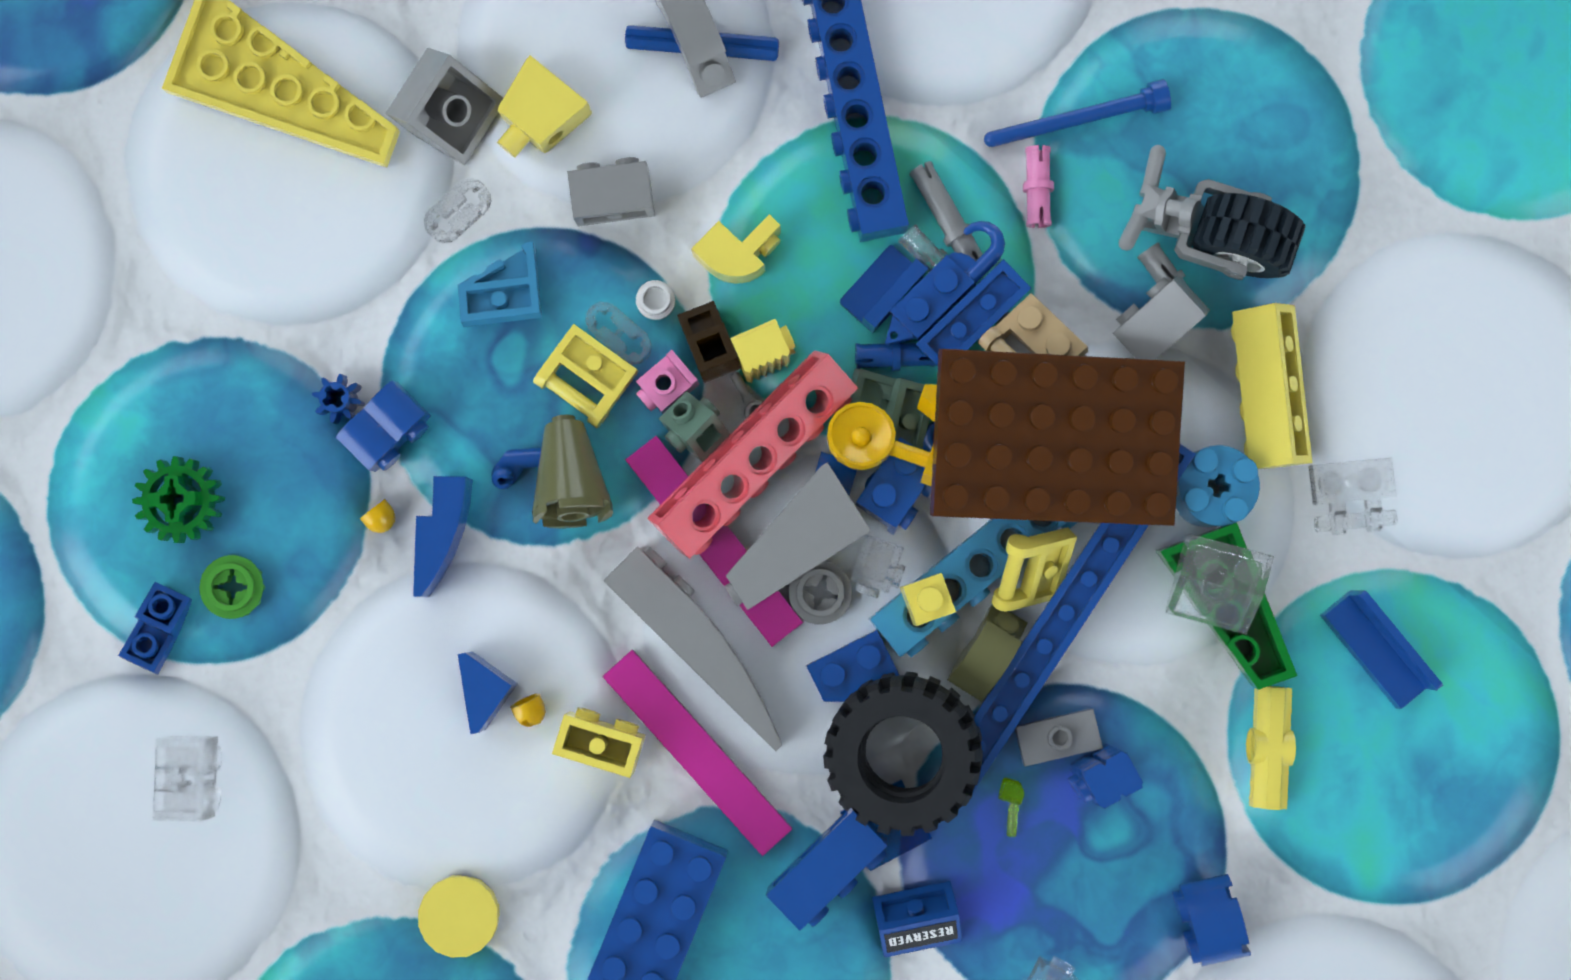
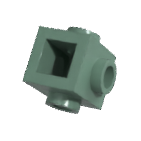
(690, 419)

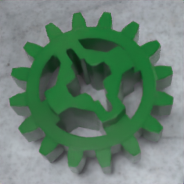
(175, 484)

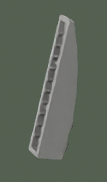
(691, 634)

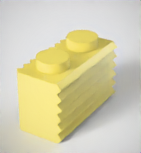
(763, 349)

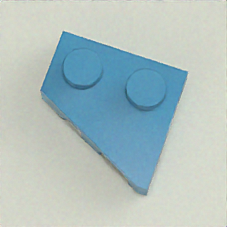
(503, 291)

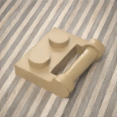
(1036, 329)

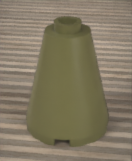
(569, 478)

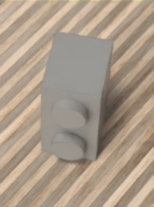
(611, 192)
(1161, 320)

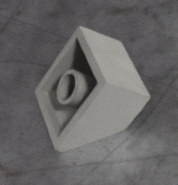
(445, 105)

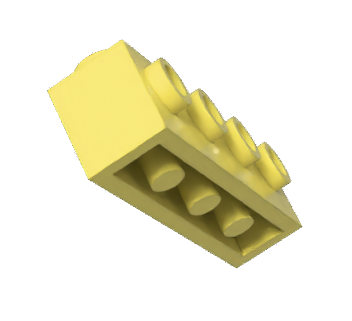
(1271, 386)

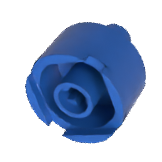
(1213, 919)

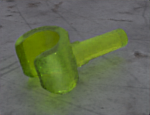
(1011, 792)

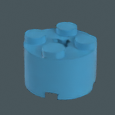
(1237, 485)

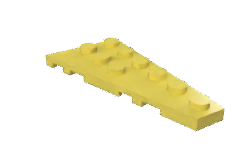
(256, 76)

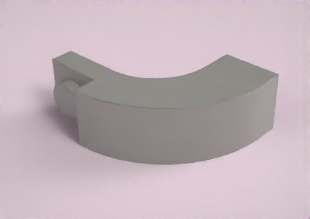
(698, 43)

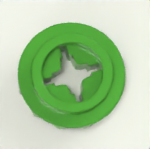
(221, 572)

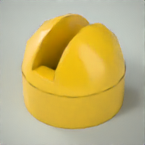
(379, 518)
(529, 710)

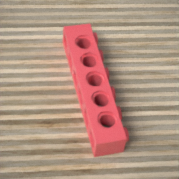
(731, 457)

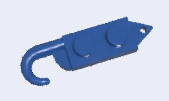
(943, 288)

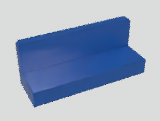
(975, 312)
(1380, 648)

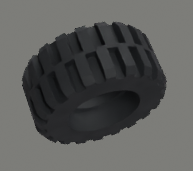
(892, 805)

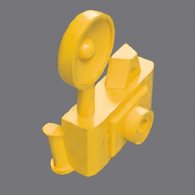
(865, 435)

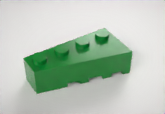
(1260, 652)

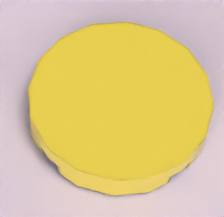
(458, 916)

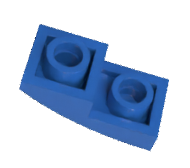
(157, 628)

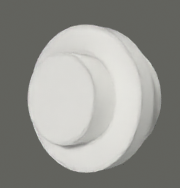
(655, 300)

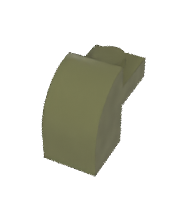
(988, 653)

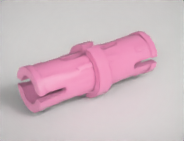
(1038, 186)

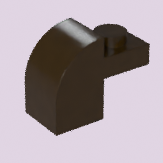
(709, 342)

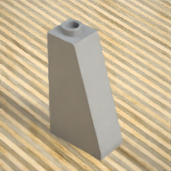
(802, 536)

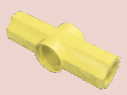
(1270, 748)

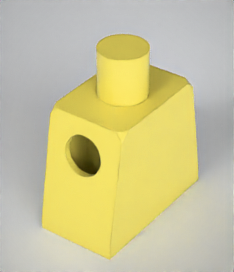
(539, 109)

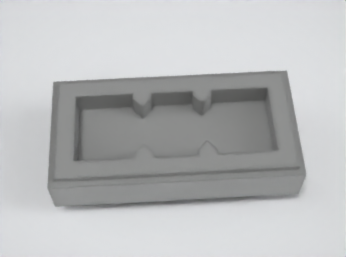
(1058, 737)

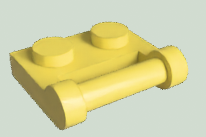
(592, 364)
(1045, 569)

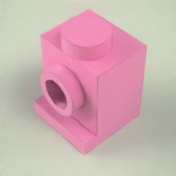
(681, 381)

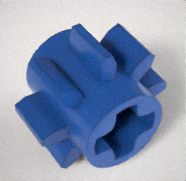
(327, 398)

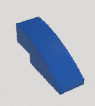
(440, 534)

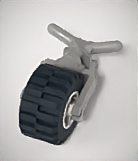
(1231, 234)

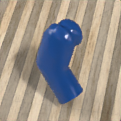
(513, 464)

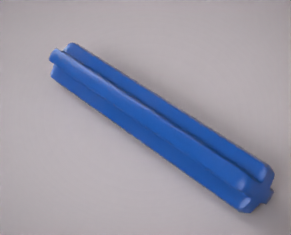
(735, 44)

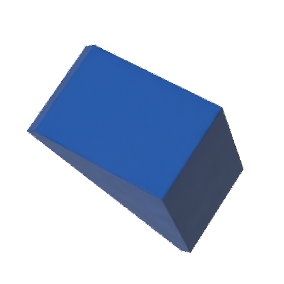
(483, 689)

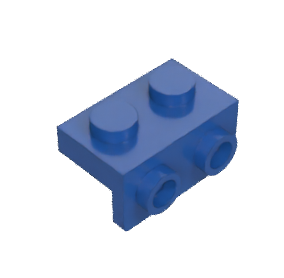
(894, 492)

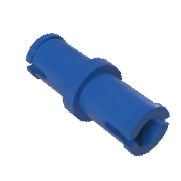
(891, 356)

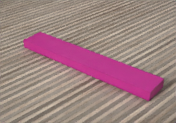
(662, 477)
(697, 752)

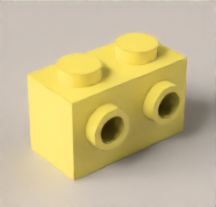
(599, 743)

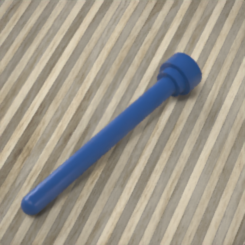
(1152, 98)

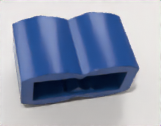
(384, 427)

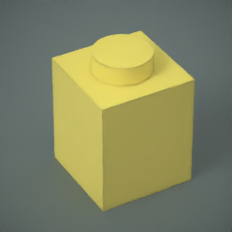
(927, 599)

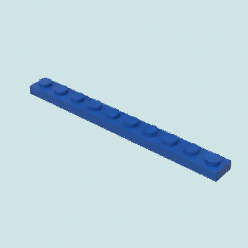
(1056, 629)

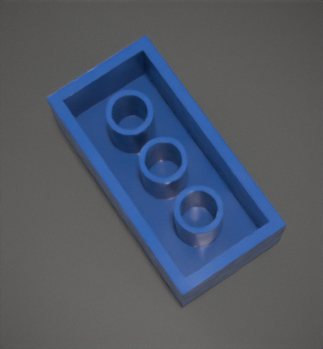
(659, 907)

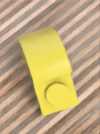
(736, 260)

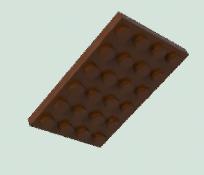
(1056, 437)

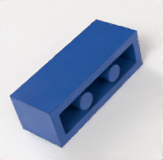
(827, 869)

